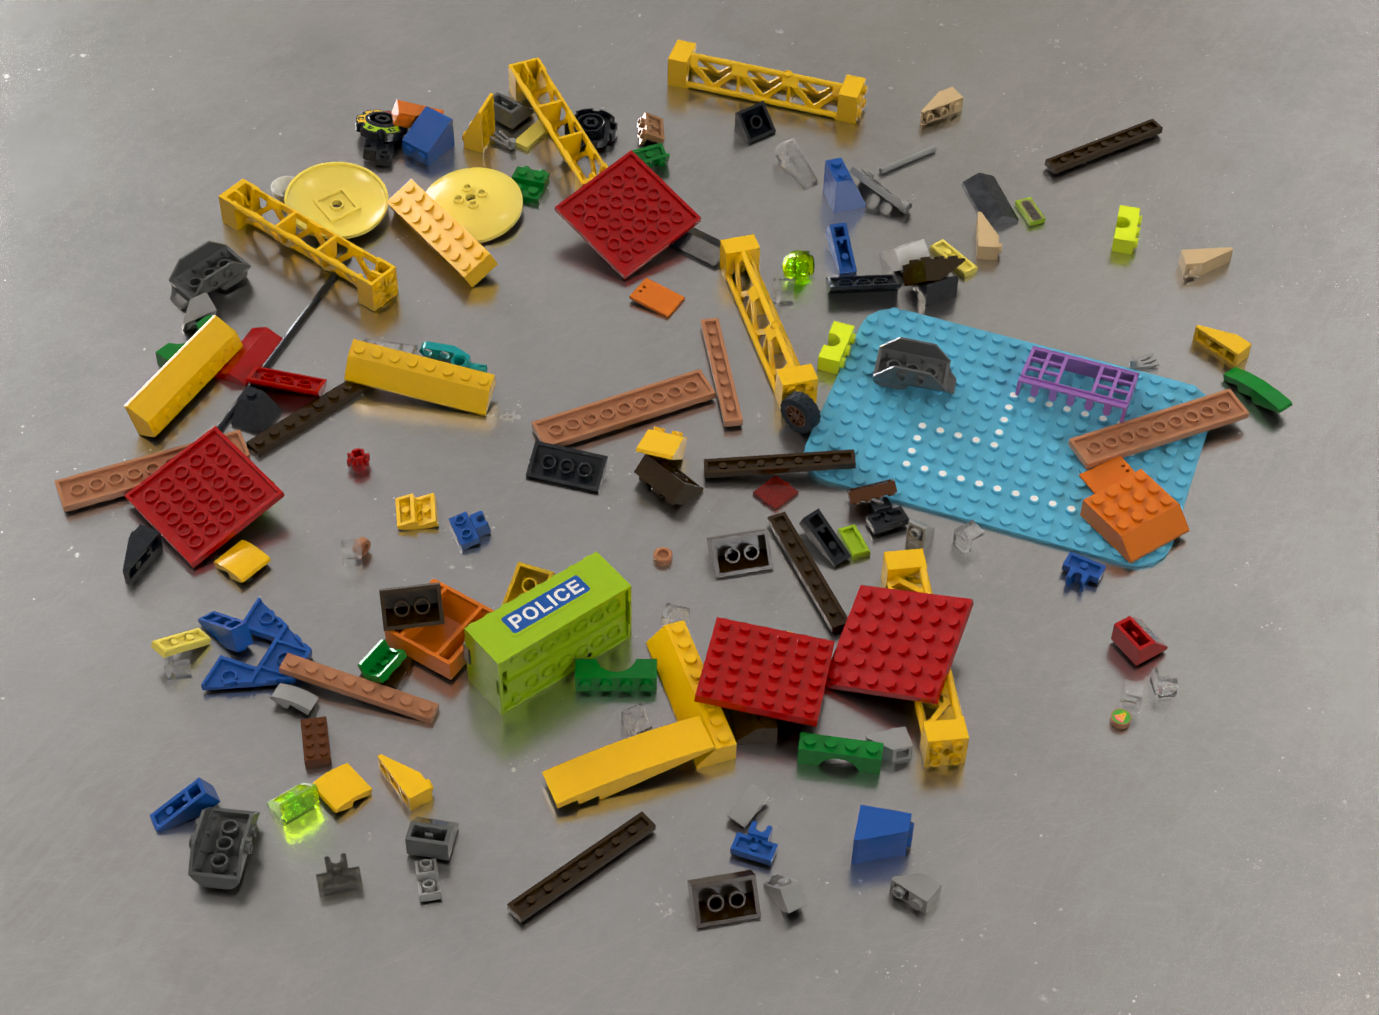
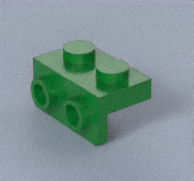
(653, 155)
(381, 662)

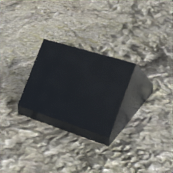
(753, 122)
(937, 291)

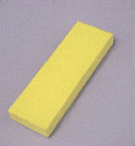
(531, 136)
(944, 249)
(181, 642)

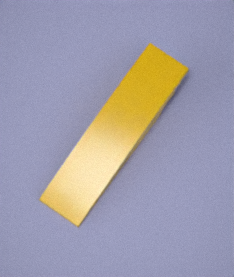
(627, 762)

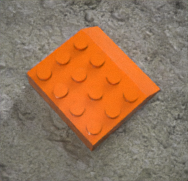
(1135, 515)
(441, 645)

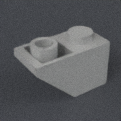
(198, 309)
(919, 535)
(896, 743)
(917, 890)
(785, 893)

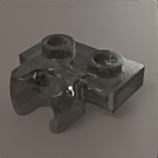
(338, 878)

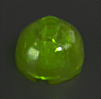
(799, 266)

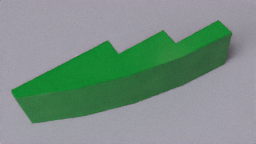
(1260, 391)

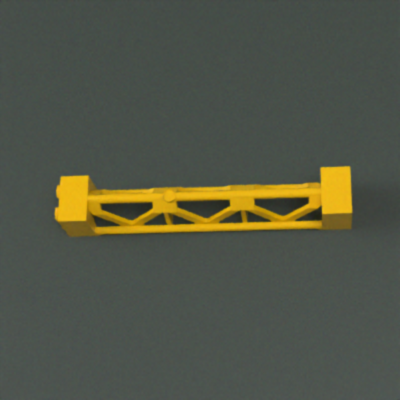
(529, 83)
(848, 94)
(242, 206)
(745, 253)
(943, 735)

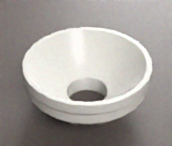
(279, 186)

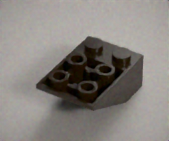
(929, 270)

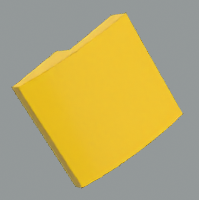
(417, 512)
(242, 561)
(342, 787)

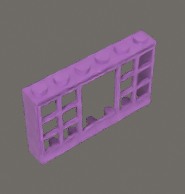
(1080, 366)

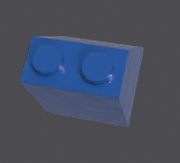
(429, 137)
(840, 188)
(881, 834)

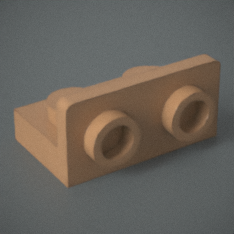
(650, 128)

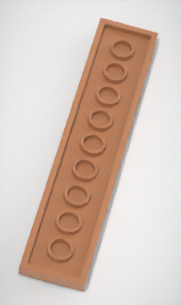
(624, 409)
(1158, 428)
(120, 478)

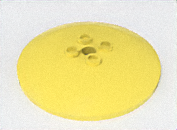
(344, 184)
(494, 205)

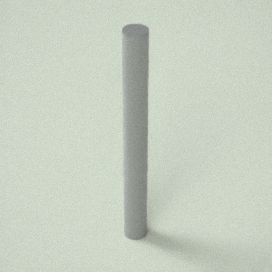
(908, 159)

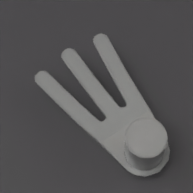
(505, 142)
(1143, 362)

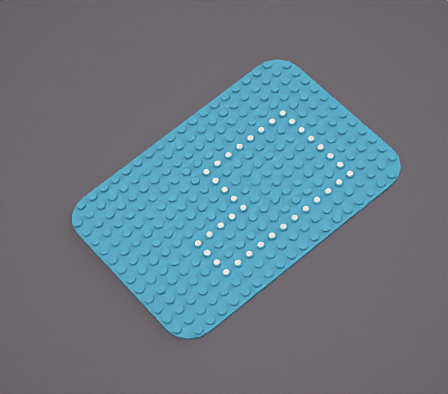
(984, 447)

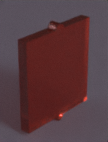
(775, 493)

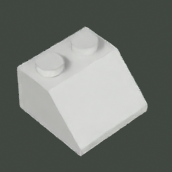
(902, 254)

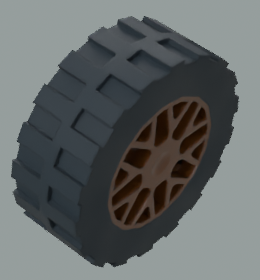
(800, 412)

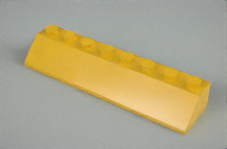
(183, 377)
(419, 377)
(679, 673)

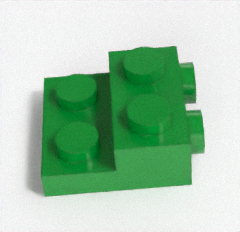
(531, 183)

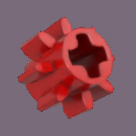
(358, 459)

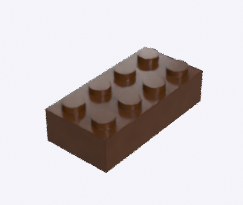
(874, 490)
(315, 742)

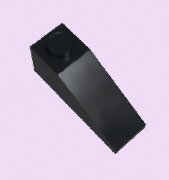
(824, 537)
(140, 549)

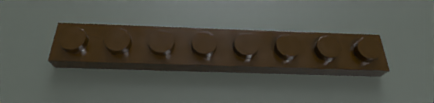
(1103, 146)
(304, 417)
(779, 463)
(808, 571)
(580, 867)

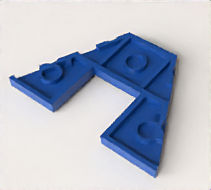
(265, 624)

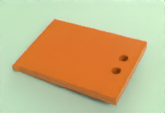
(656, 297)
(1106, 474)

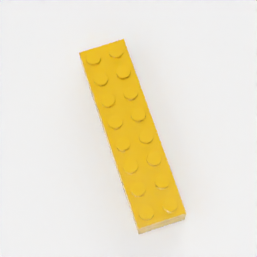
(442, 233)

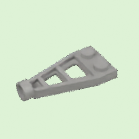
(868, 179)

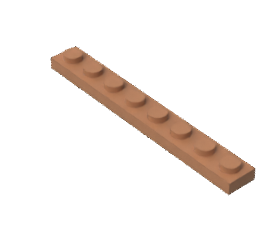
(721, 372)
(359, 688)

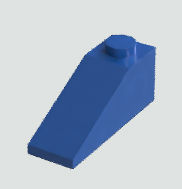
(841, 248)
(229, 631)
(185, 805)

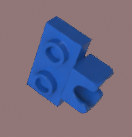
(469, 529)
(1081, 570)
(755, 845)

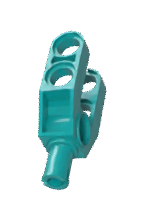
(456, 356)

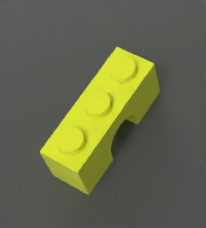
(1127, 229)
(839, 346)

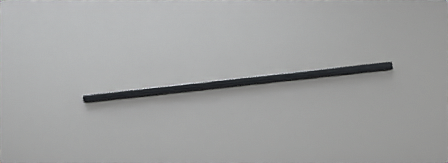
(276, 352)

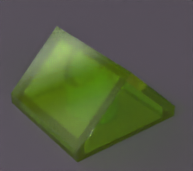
(295, 802)

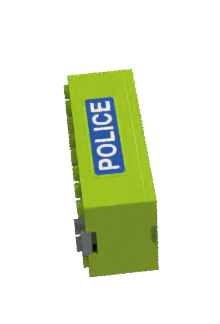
(543, 631)

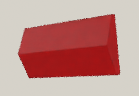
(256, 349)
(287, 381)

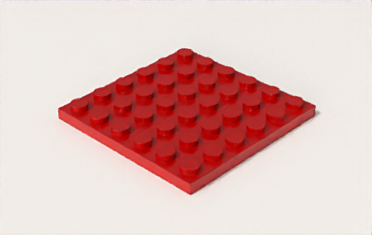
(627, 214)
(204, 496)
(898, 644)
(765, 671)

